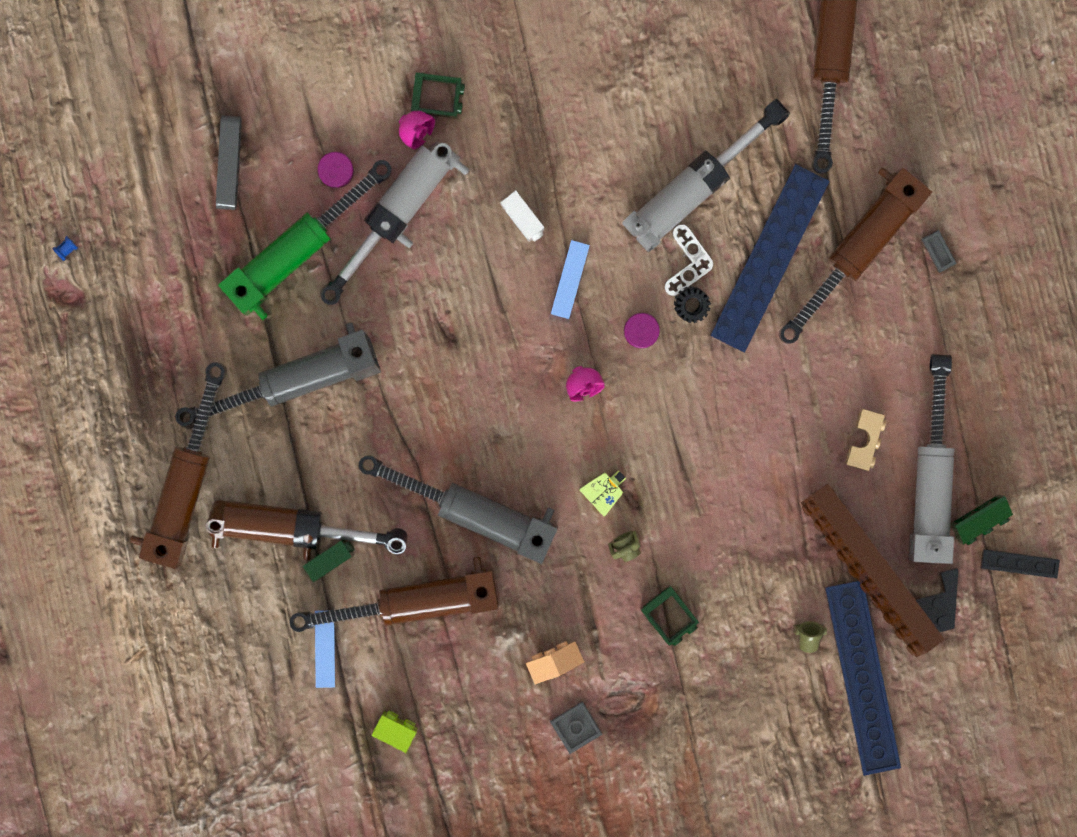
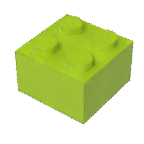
(395, 731)

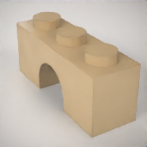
(872, 424)

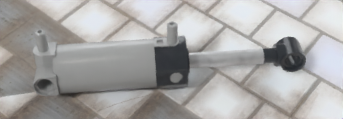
(694, 185)
(398, 206)

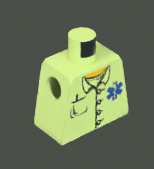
(604, 491)

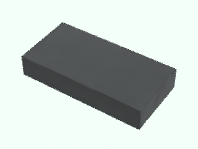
(938, 251)

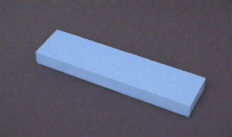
(570, 279)
(325, 654)

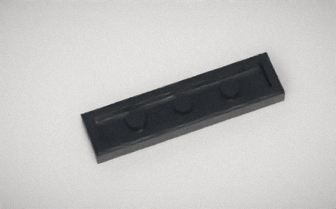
(1020, 563)

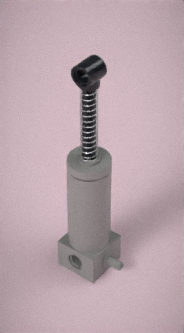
(934, 481)

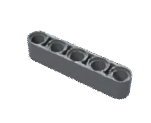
(228, 162)

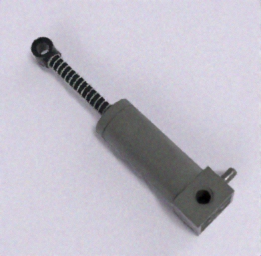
(303, 375)
(478, 513)

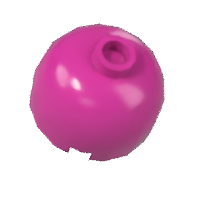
(414, 128)
(584, 382)

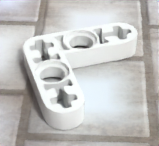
(694, 258)

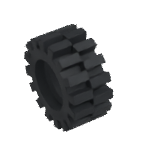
(702, 309)

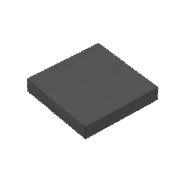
(576, 727)

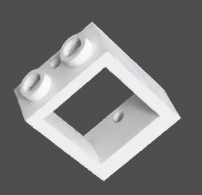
(523, 217)

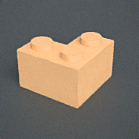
(554, 662)

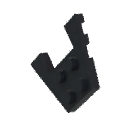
(942, 606)

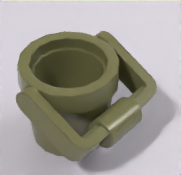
(626, 546)
(809, 635)

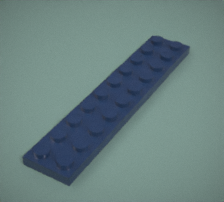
(769, 258)
(862, 678)

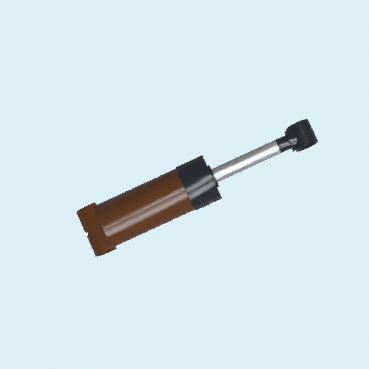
(288, 527)

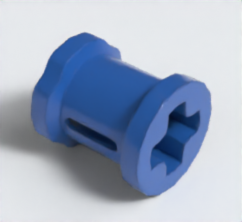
(65, 248)

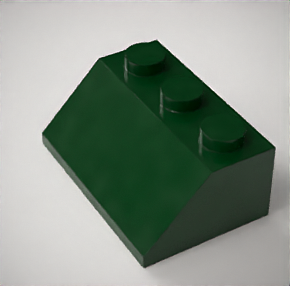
(982, 519)

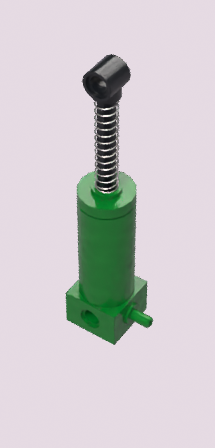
(291, 250)

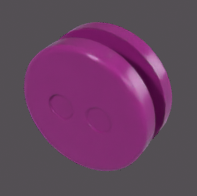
(335, 170)
(641, 330)

